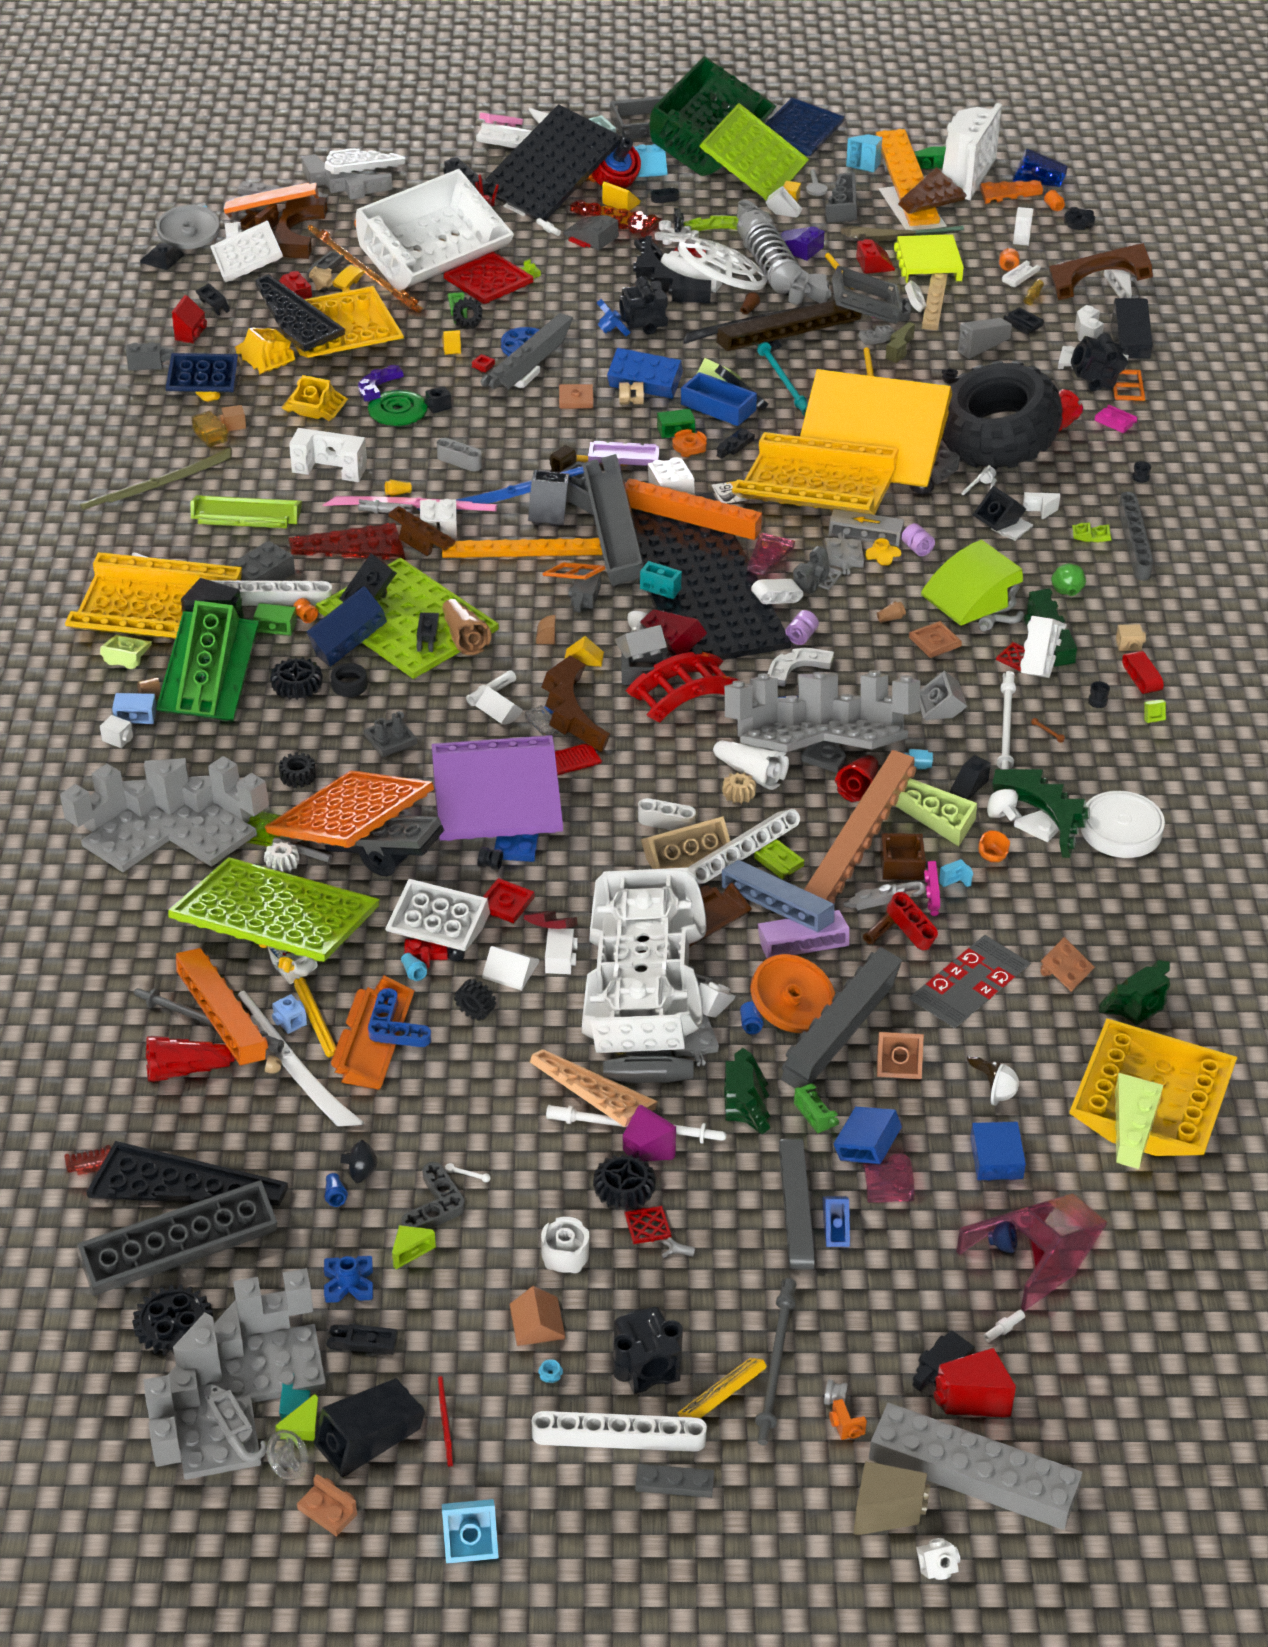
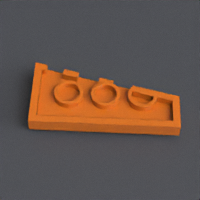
(1004, 189)

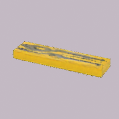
(723, 1388)

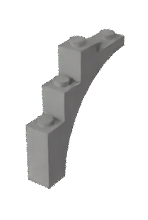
(354, 184)

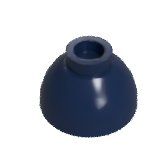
(1004, 1237)

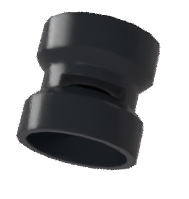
(1099, 694)
(490, 858)

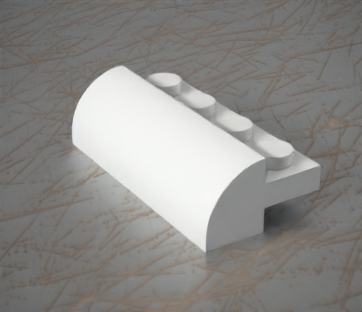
(501, 135)
(678, 264)

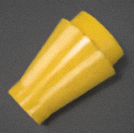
(396, 487)

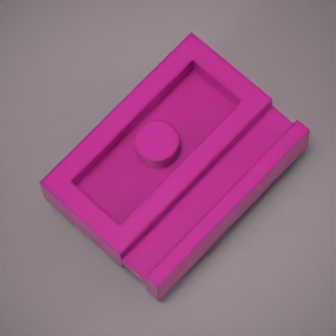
(1116, 418)

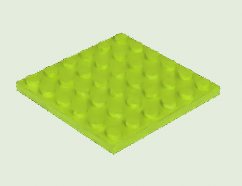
(753, 152)

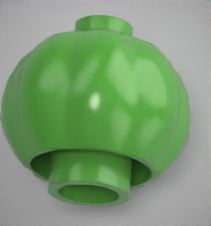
(1068, 579)

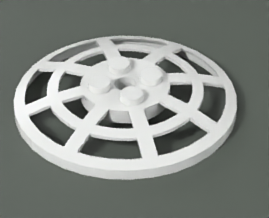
(724, 258)

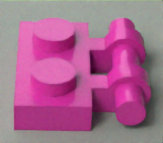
(932, 888)

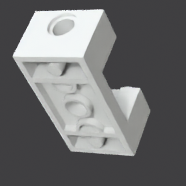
(312, 447)

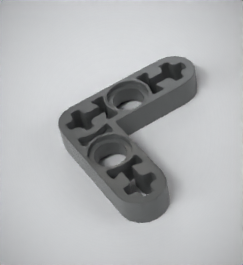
(443, 1200)

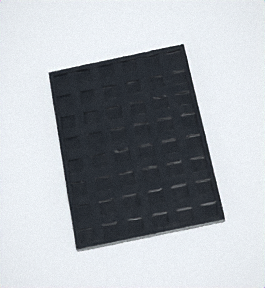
(551, 163)

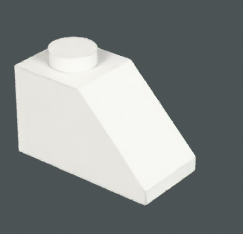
(783, 203)

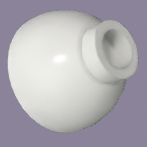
(634, 620)

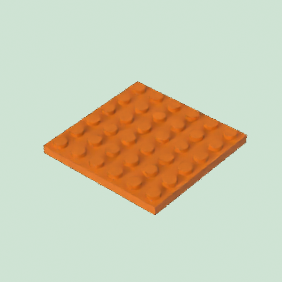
(349, 808)

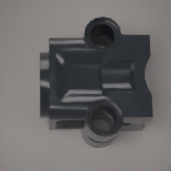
(644, 306)
(1098, 361)
(647, 1349)

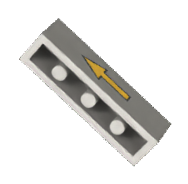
(866, 526)

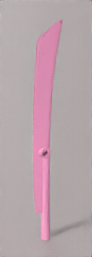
(354, 500)

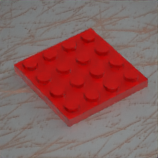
(488, 277)

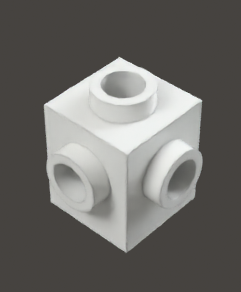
(938, 1559)

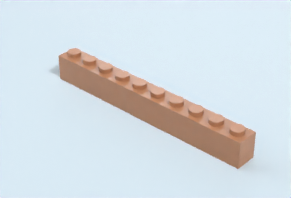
(862, 826)

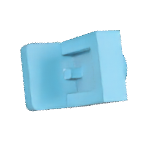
(955, 872)

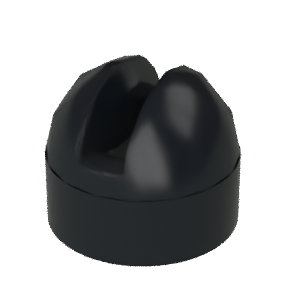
(455, 954)

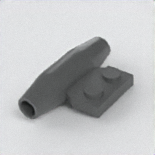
(648, 1067)

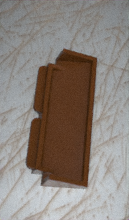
(719, 909)

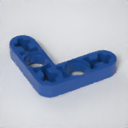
(386, 1024)

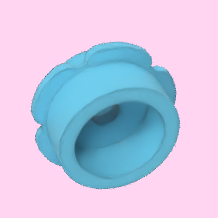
(550, 1366)

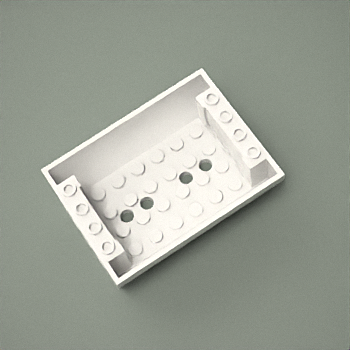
(421, 217)

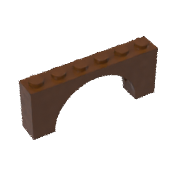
(297, 211)
(1129, 259)

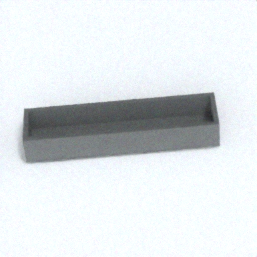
(614, 520)
(840, 1019)

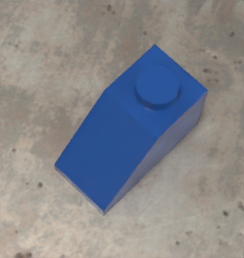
(836, 1221)

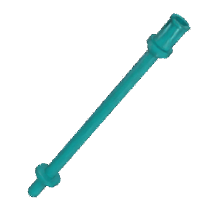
(800, 401)

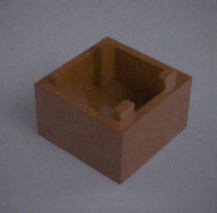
(902, 856)

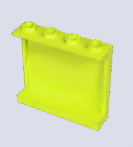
(928, 255)

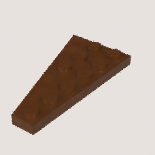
(932, 192)

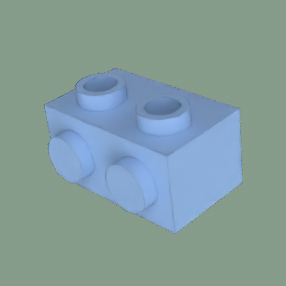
(135, 707)

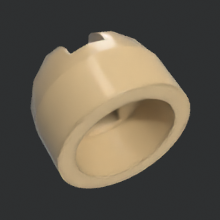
(273, 1064)

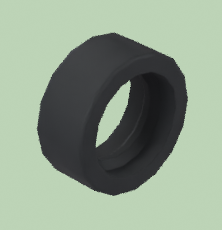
(345, 671)

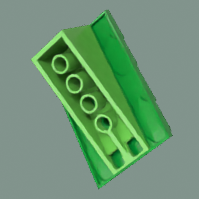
(208, 662)

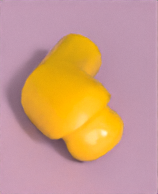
(208, 396)

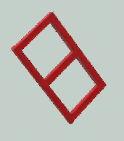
(445, 1422)

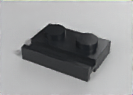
(1024, 320)

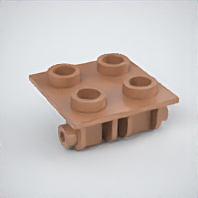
(1066, 964)

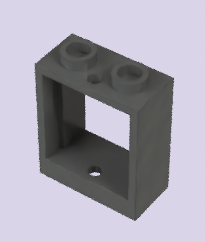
(630, 674)

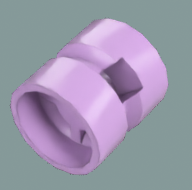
(918, 539)
(802, 627)

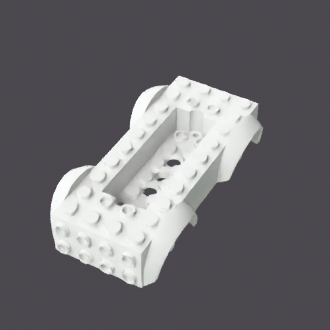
(651, 1007)

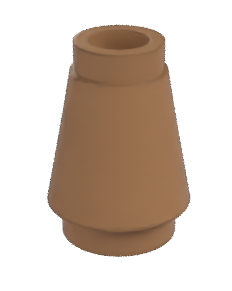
(892, 612)

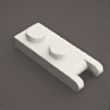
(1020, 274)

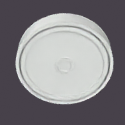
(1123, 824)

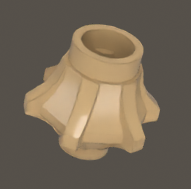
(321, 277)

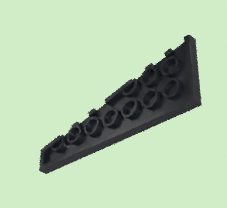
(157, 1176)

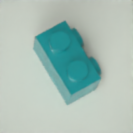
(660, 580)

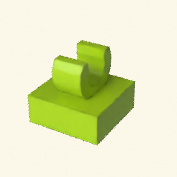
(531, 269)
(1154, 710)

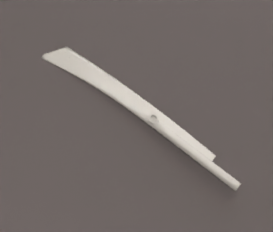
(315, 1090)

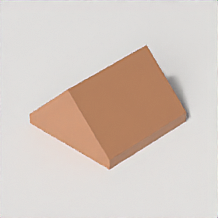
(900, 1055)
(536, 1317)

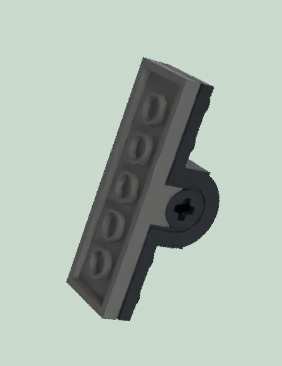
(394, 841)

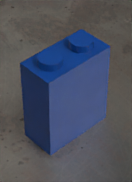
(867, 1135)
(997, 1151)

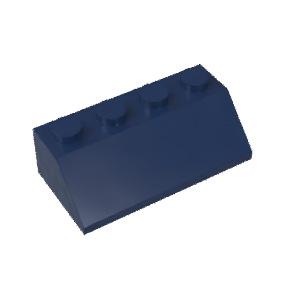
(346, 626)

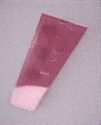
(768, 553)

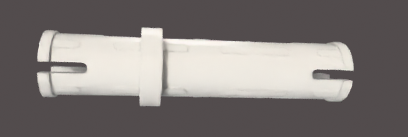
(496, 685)

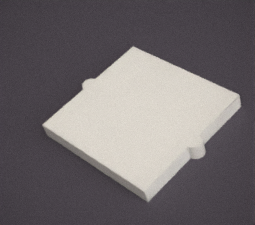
(1015, 531)

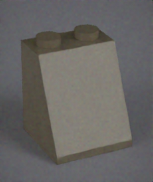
(890, 1498)

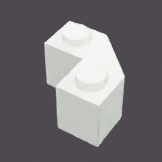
(1088, 323)

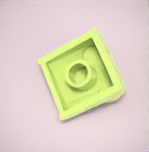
(124, 651)

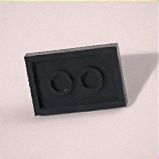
(374, 576)

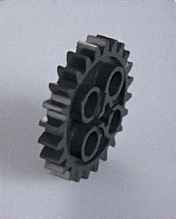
(168, 1317)

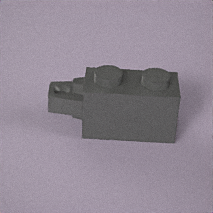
(147, 356)
(584, 591)

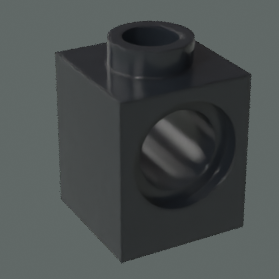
(438, 399)

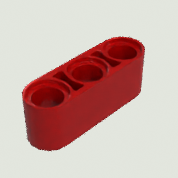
(1142, 672)
(913, 930)

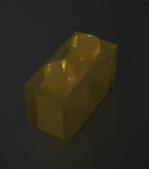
(209, 428)

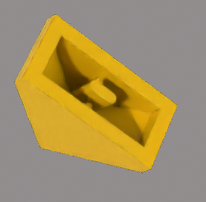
(451, 342)
(586, 652)

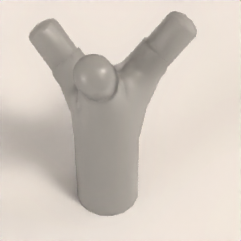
(677, 1248)

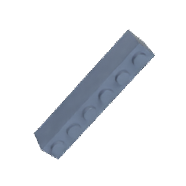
(779, 896)

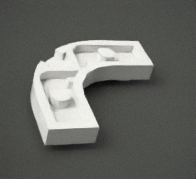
(784, 664)

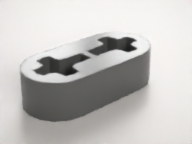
(906, 307)

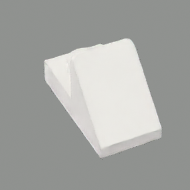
(1043, 502)

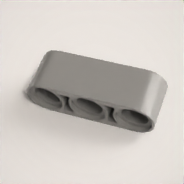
(459, 454)

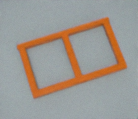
(1124, 384)
(571, 574)

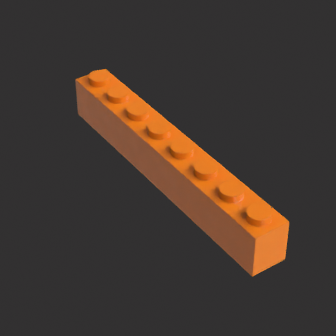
(694, 509)
(221, 1006)

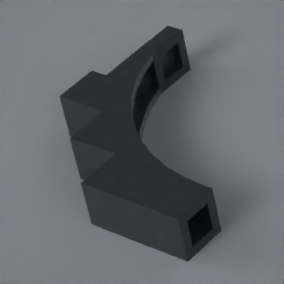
(679, 286)

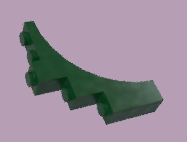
(1050, 798)

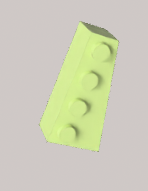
(938, 810)
(1135, 1114)

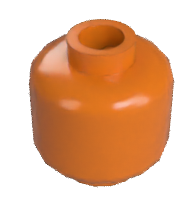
(1009, 259)

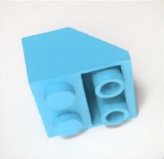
(864, 152)

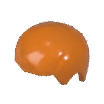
(993, 846)

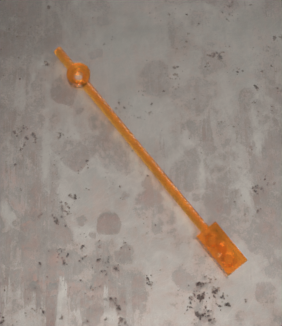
(403, 296)

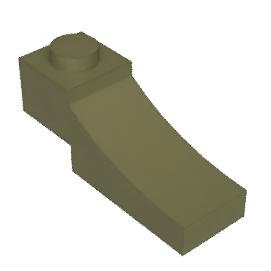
(898, 343)

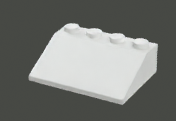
(439, 915)

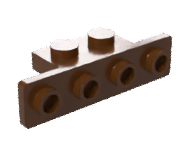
(419, 533)

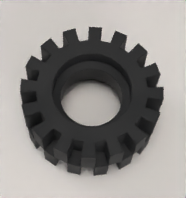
(467, 303)
(303, 776)
(475, 999)

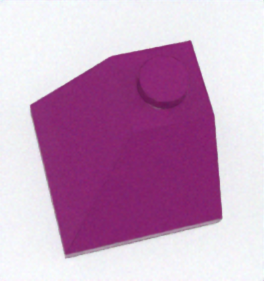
(649, 1136)

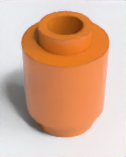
(1054, 200)

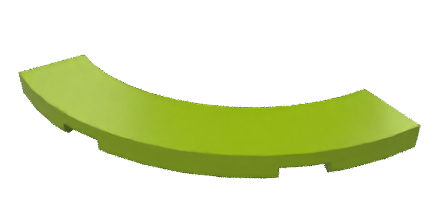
(713, 222)

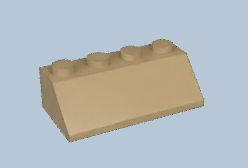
(685, 845)

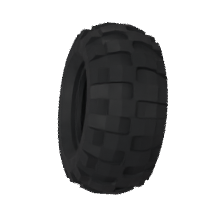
(1008, 438)

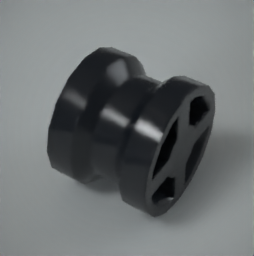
(1141, 472)

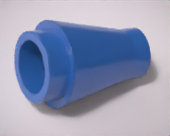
(335, 1191)

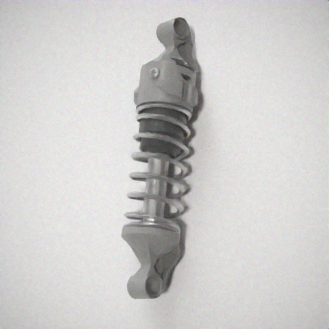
(765, 244)

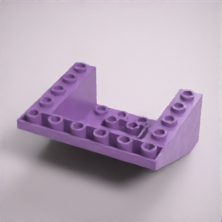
(496, 787)

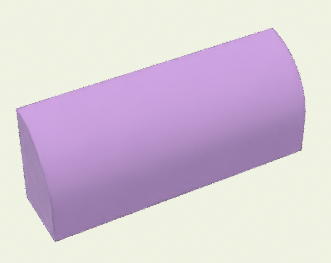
(794, 939)

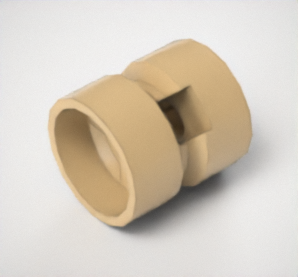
(625, 393)

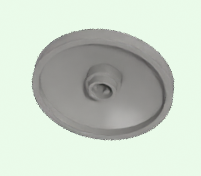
(188, 226)

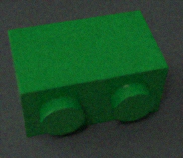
(674, 421)

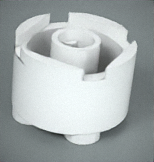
(565, 1245)

